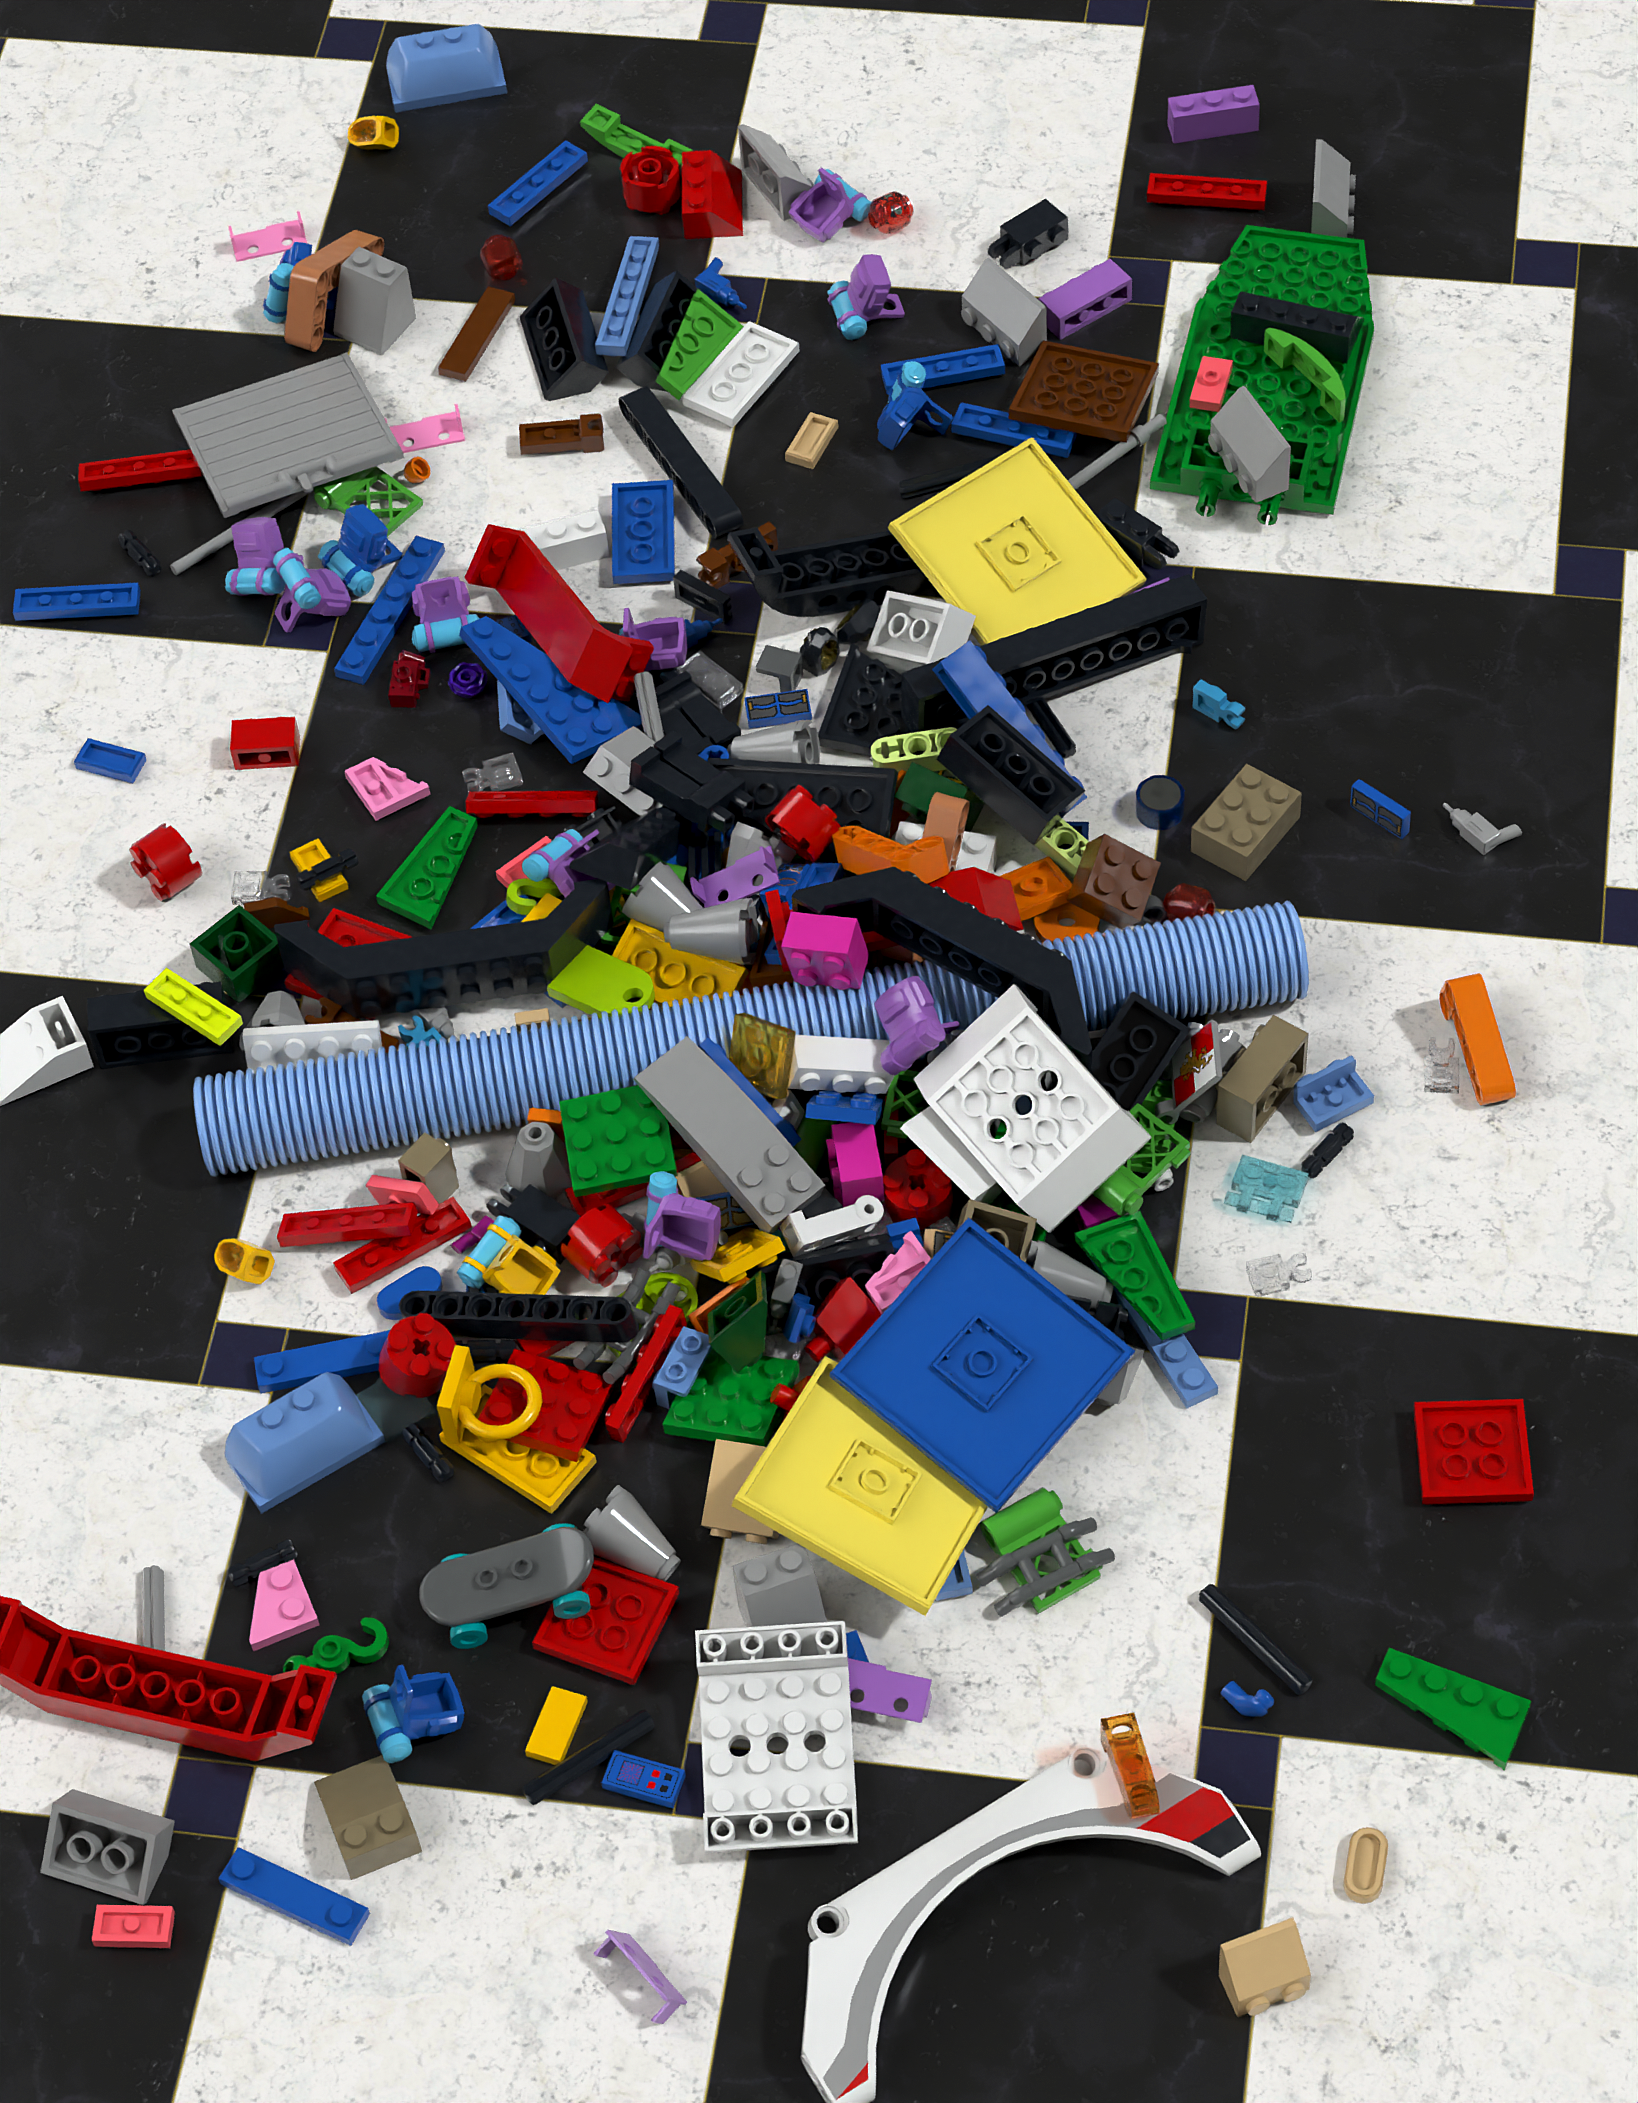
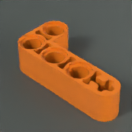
(866, 852)
(1469, 1006)

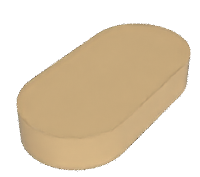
(1365, 1865)

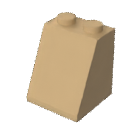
(729, 1471)

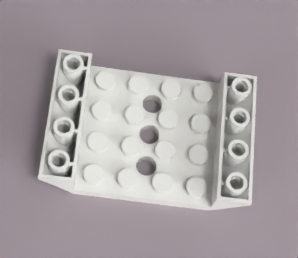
(1067, 1139)
(770, 1686)

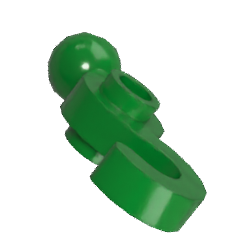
(335, 1652)

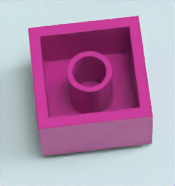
(825, 950)
(854, 1163)

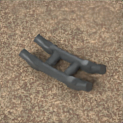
(631, 1348)
(1036, 1583)

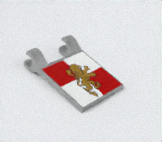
(1192, 1071)

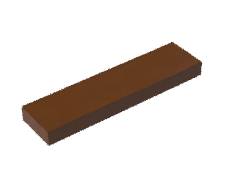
(476, 334)

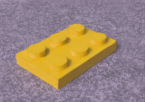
(741, 1252)

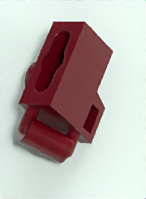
(406, 680)

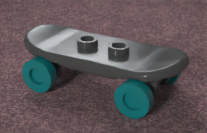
(508, 1580)

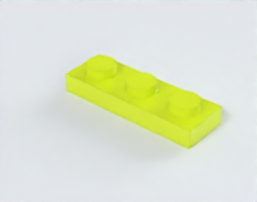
(193, 1006)

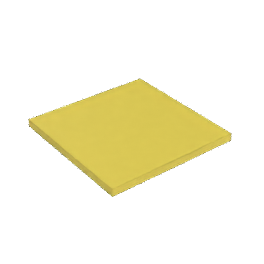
(1016, 546)
(860, 1495)

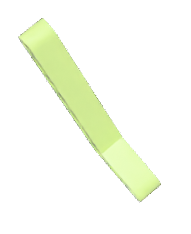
(932, 743)

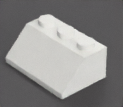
(570, 539)
(919, 628)
(839, 1065)
(951, 1156)

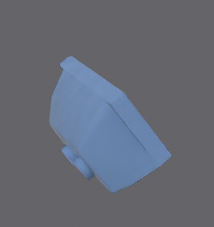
(444, 67)
(300, 1440)

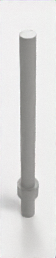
(1138, 437)

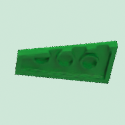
(429, 870)
(1139, 1272)
(1468, 1708)

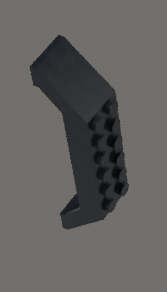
(959, 941)
(448, 965)

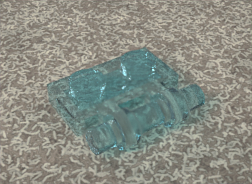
(1269, 1182)

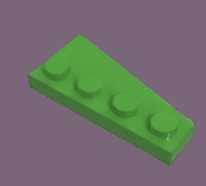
(697, 344)

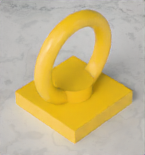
(462, 1395)

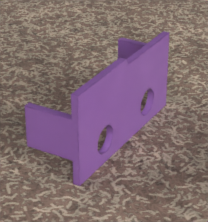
(738, 878)
(885, 1687)
(647, 1968)

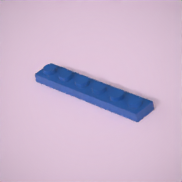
(388, 610)

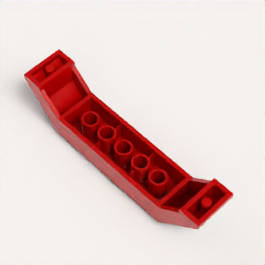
(158, 1690)

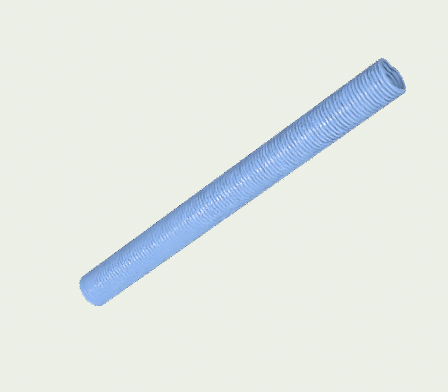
(497, 1078)

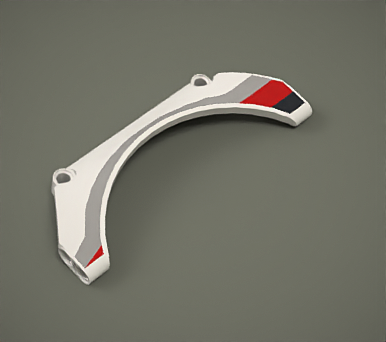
(881, 1915)

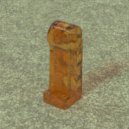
(1130, 1765)

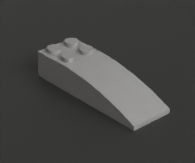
(730, 1135)

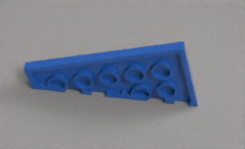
(565, 713)

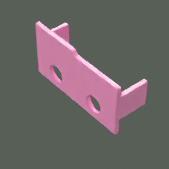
(267, 240)
(426, 431)

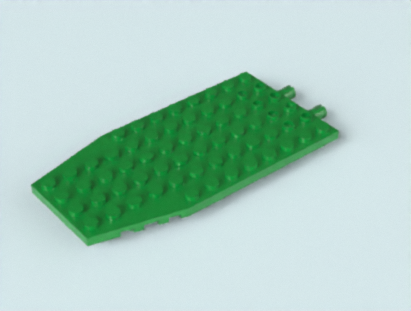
(1297, 269)

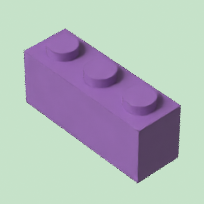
(1213, 114)
(1086, 298)

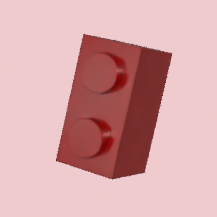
(265, 743)

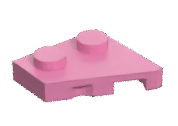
(384, 788)
(897, 1272)
(280, 1606)

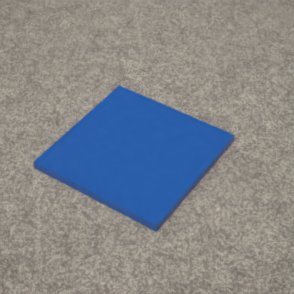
(982, 1364)

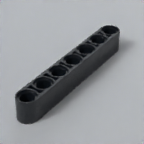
(681, 462)
(497, 1315)

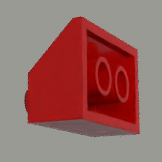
(711, 196)

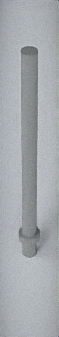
(227, 537)

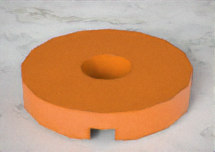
(1048, 925)

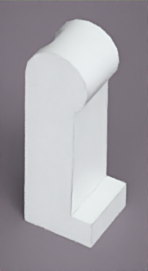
(831, 1227)

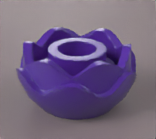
(467, 680)

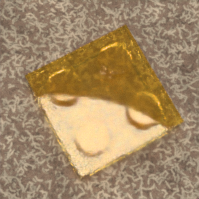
(762, 1053)

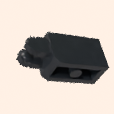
(1137, 535)

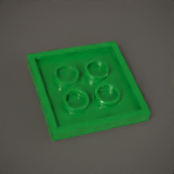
(615, 1140)
(731, 1403)

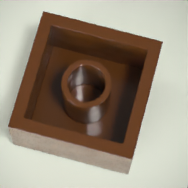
(1113, 881)

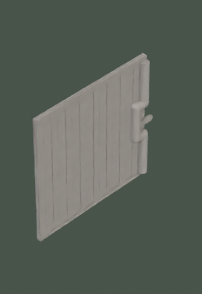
(287, 434)

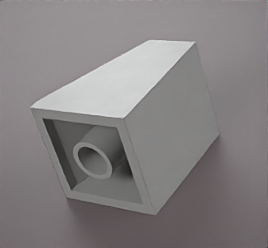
(373, 301)
(778, 1589)

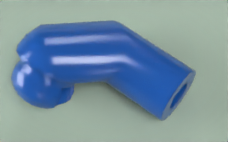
(1247, 1704)

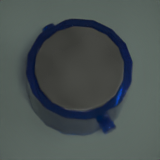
(1160, 802)

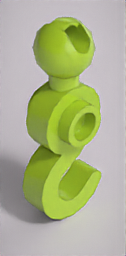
(528, 887)

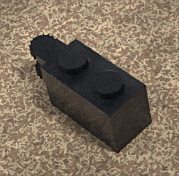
(1030, 235)
(539, 1216)

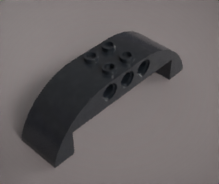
(827, 575)

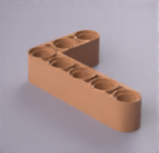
(312, 281)
(945, 819)

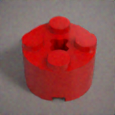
(651, 180)
(803, 823)
(164, 861)
(917, 1189)
(602, 1245)
(416, 1356)

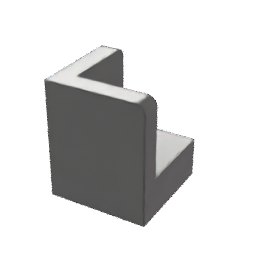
(781, 664)

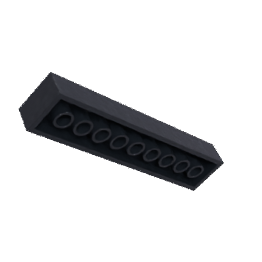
(1069, 651)

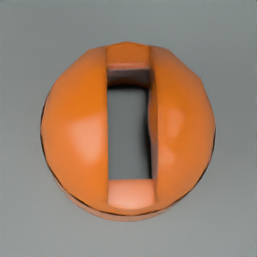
(416, 470)

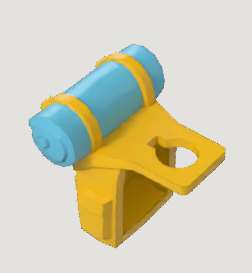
(508, 1262)

